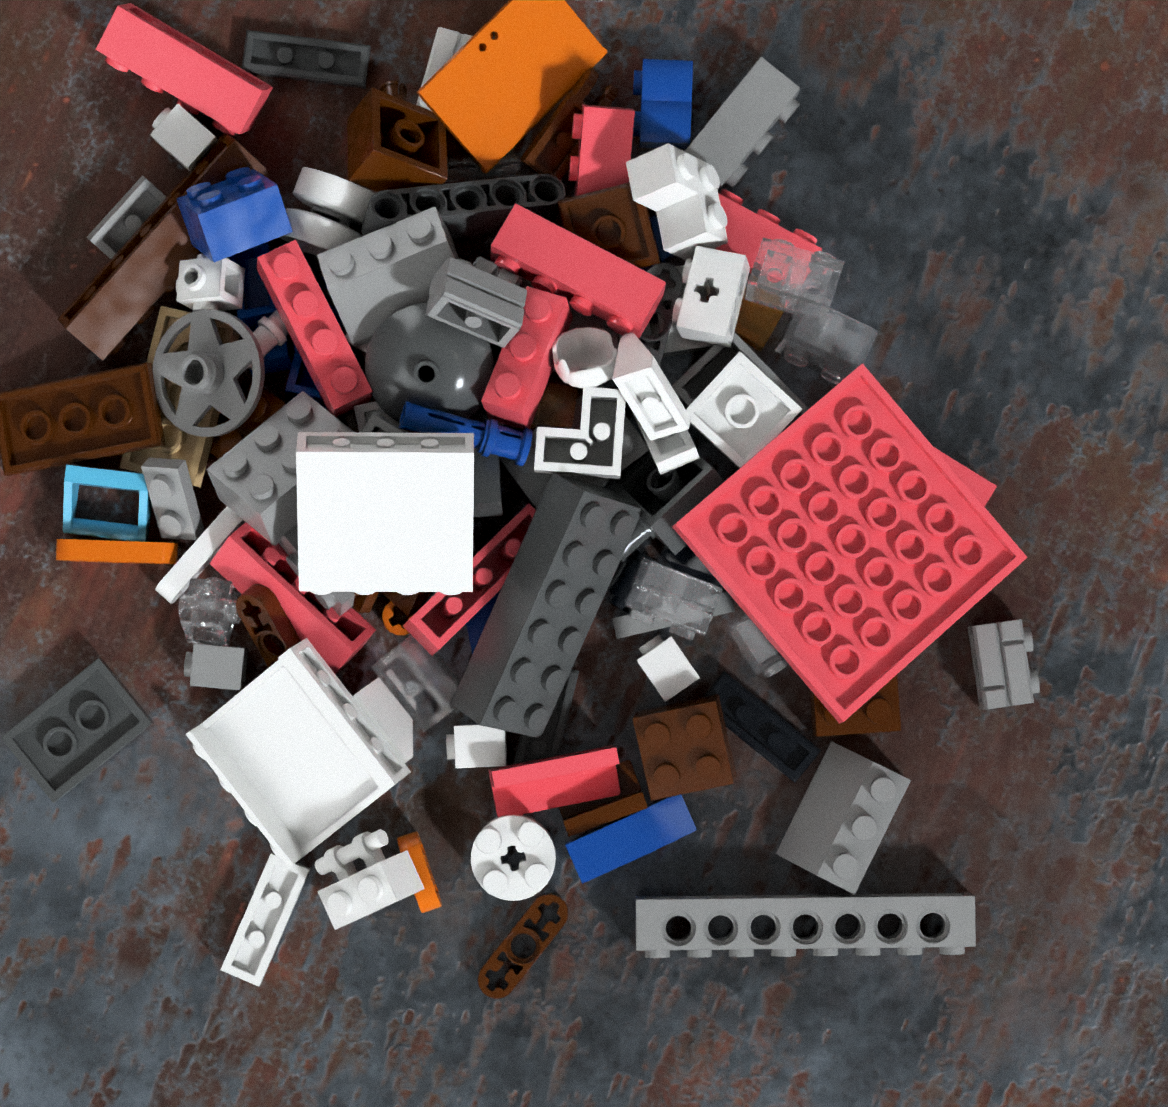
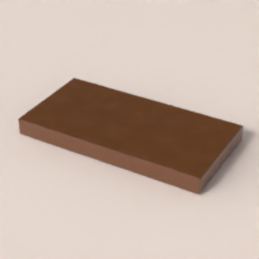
(79, 419)

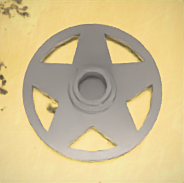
(208, 373)

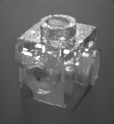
(208, 611)

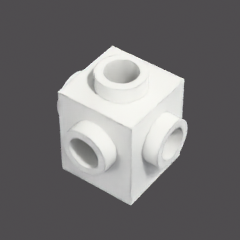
(210, 284)

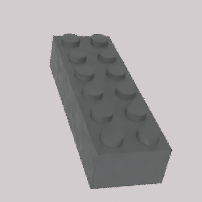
(546, 606)

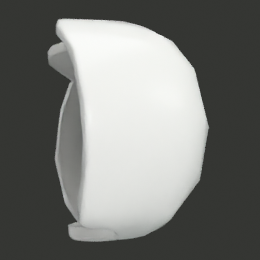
(584, 357)

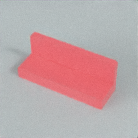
(555, 781)

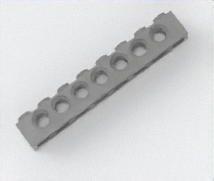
(954, 909)

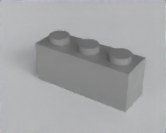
(745, 121)

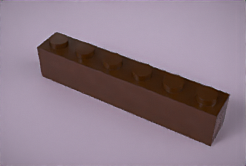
(148, 261)

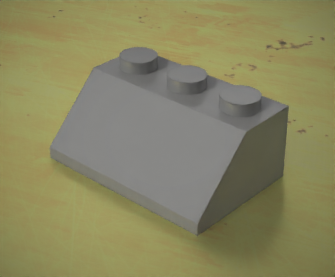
(385, 271)
(843, 817)

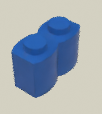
(665, 103)

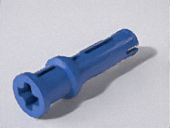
(488, 436)

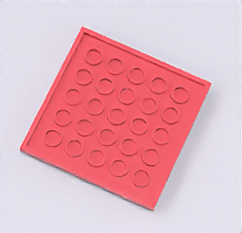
(850, 543)

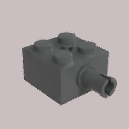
(664, 498)

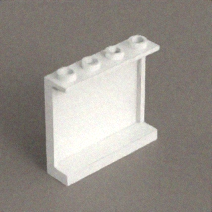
(385, 512)
(298, 753)

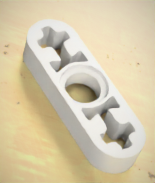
(198, 555)

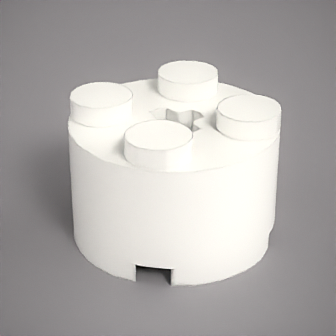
(498, 876)

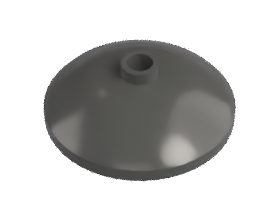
(415, 340)

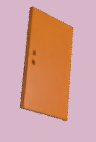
(516, 79)

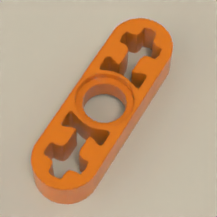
(116, 551)

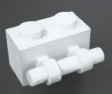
(371, 888)

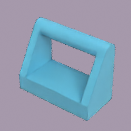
(105, 479)

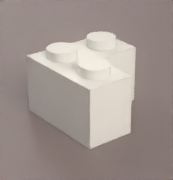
(683, 196)
(592, 449)

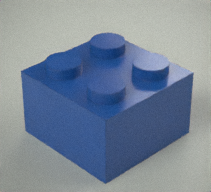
(233, 214)

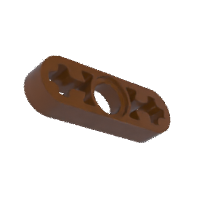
(256, 609)
(495, 963)

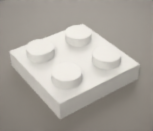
(741, 410)

